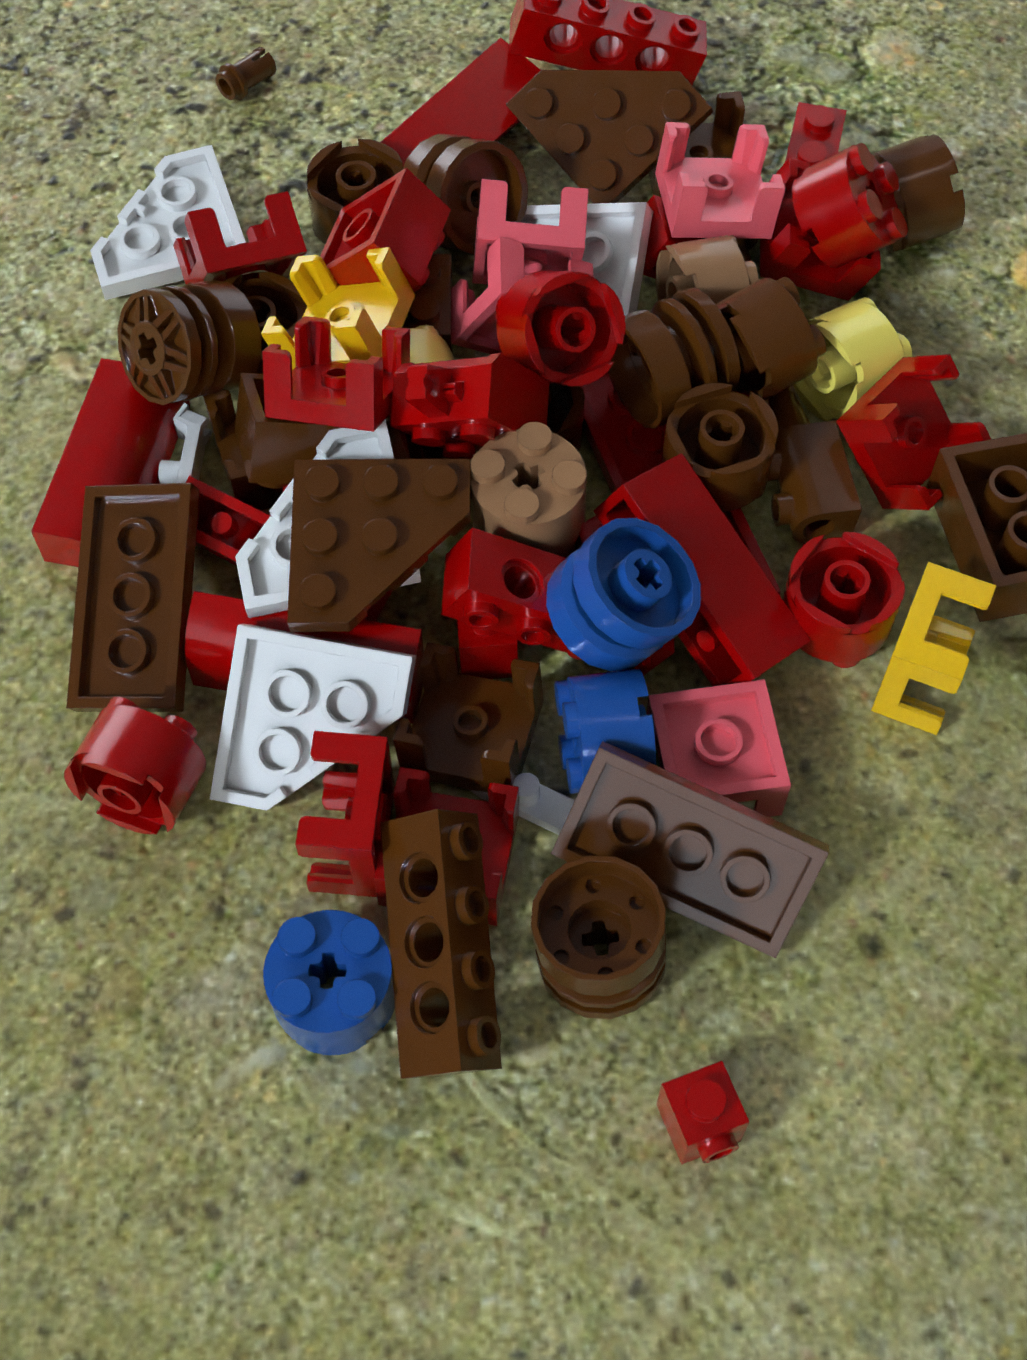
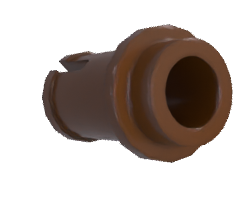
(238, 78)

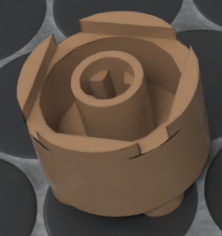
(708, 264)
(529, 488)

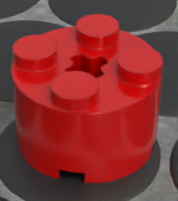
(849, 205)
(561, 326)
(844, 596)
(137, 766)

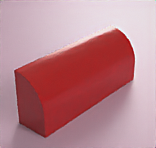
(470, 103)
(113, 442)
(741, 616)
(213, 630)

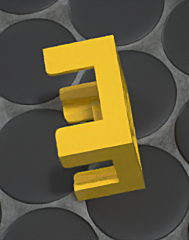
(354, 310)
(930, 648)

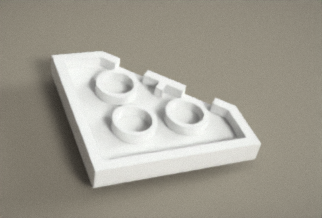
(613, 243)
(141, 246)
(265, 560)
(286, 690)

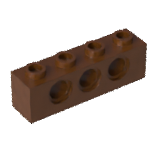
(440, 944)

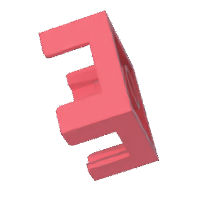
(718, 193)
(544, 245)
(476, 319)
(723, 742)

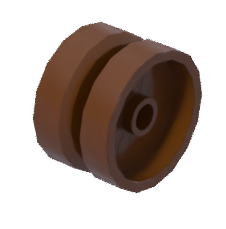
(454, 171)

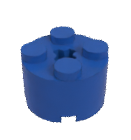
(601, 710)
(325, 947)

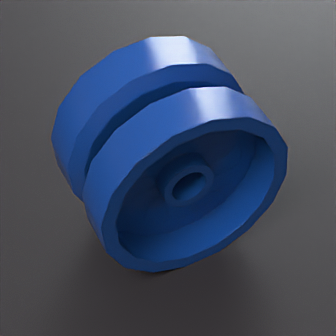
(623, 594)

